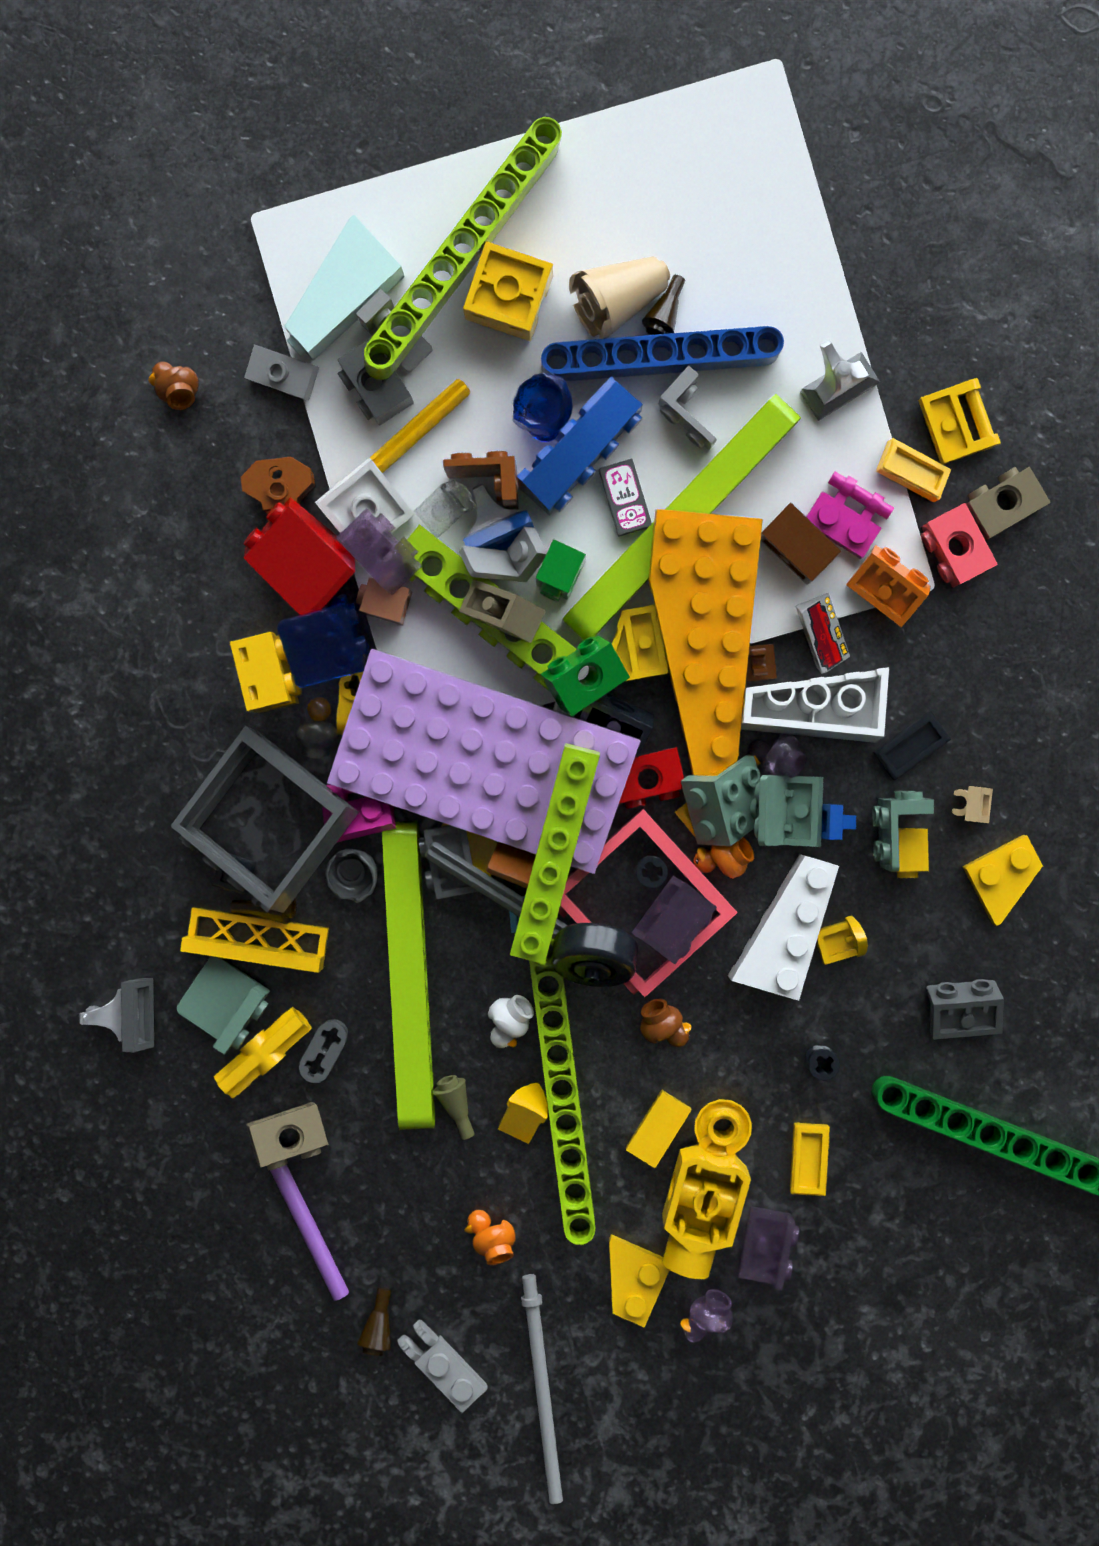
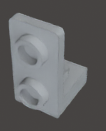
(374, 314)
(682, 390)
(515, 564)

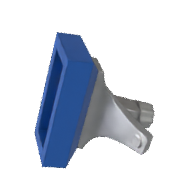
(495, 525)

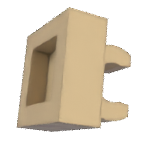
(977, 805)

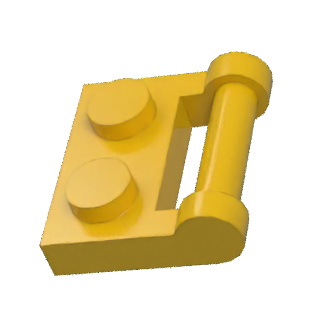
(948, 423)

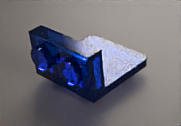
(324, 643)

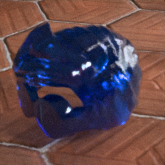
(543, 406)

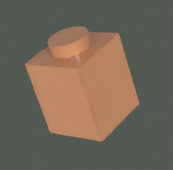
(380, 604)

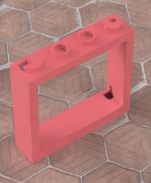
(691, 872)

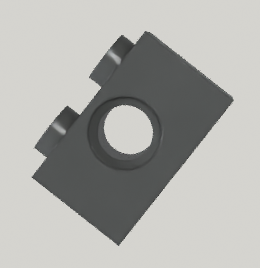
(381, 403)

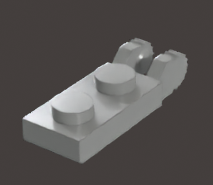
(444, 1367)

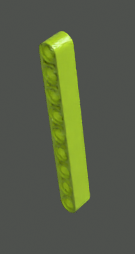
(467, 232)
(700, 496)
(408, 976)
(563, 1104)

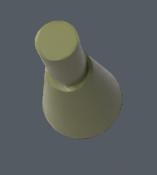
(453, 1097)

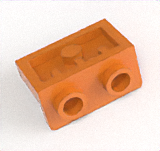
(890, 585)

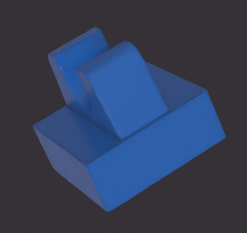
(834, 821)

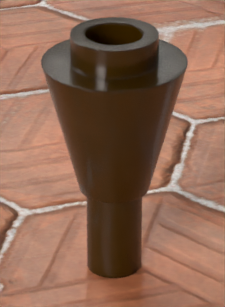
(662, 316)
(249, 907)
(376, 1332)

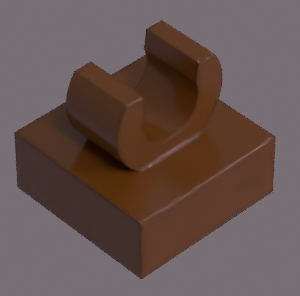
(761, 663)

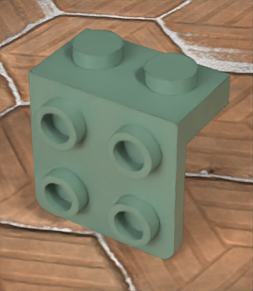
(724, 804)
(789, 811)
(886, 819)
(223, 1003)

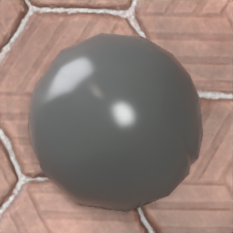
(351, 875)

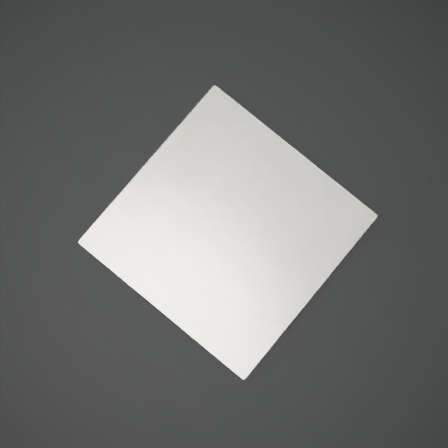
(732, 205)

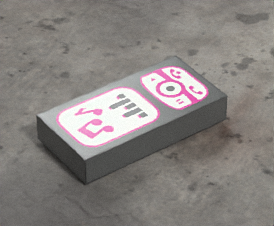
(625, 497)

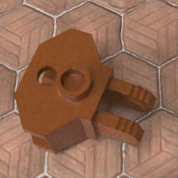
(295, 482)

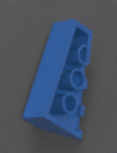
(580, 447)

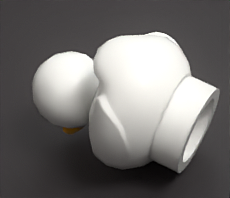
(511, 1020)

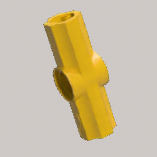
(262, 1052)

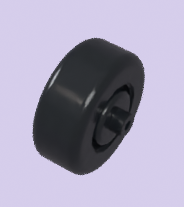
(594, 954)

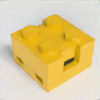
(508, 291)
(264, 673)

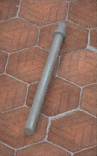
(531, 1301)

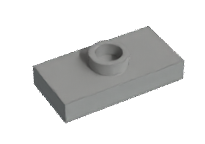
(281, 372)

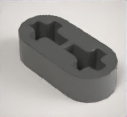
(316, 1047)

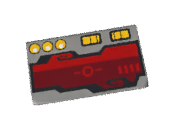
(823, 632)

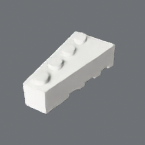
(827, 707)
(786, 937)

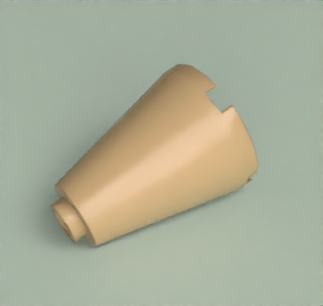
(616, 292)

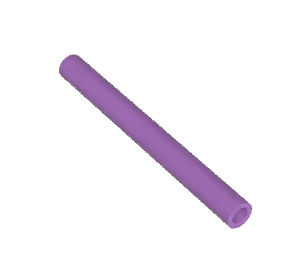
(310, 1232)

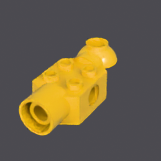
(707, 1191)

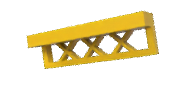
(252, 952)

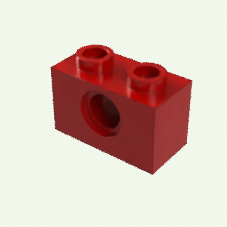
(669, 776)

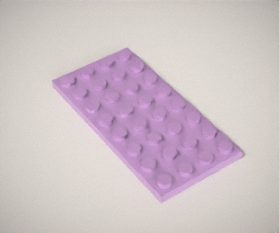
(473, 756)

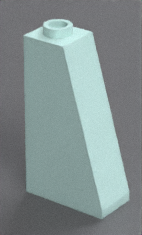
(341, 287)

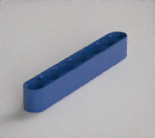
(675, 343)

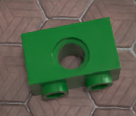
(559, 571)
(603, 675)

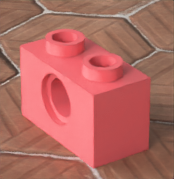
(961, 526)

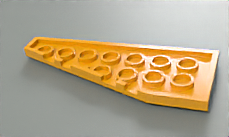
(704, 607)

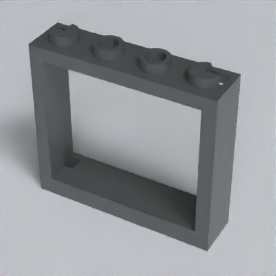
(216, 786)

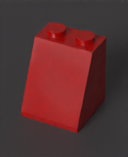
(299, 557)

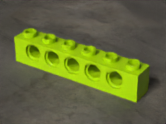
(454, 570)
(555, 853)

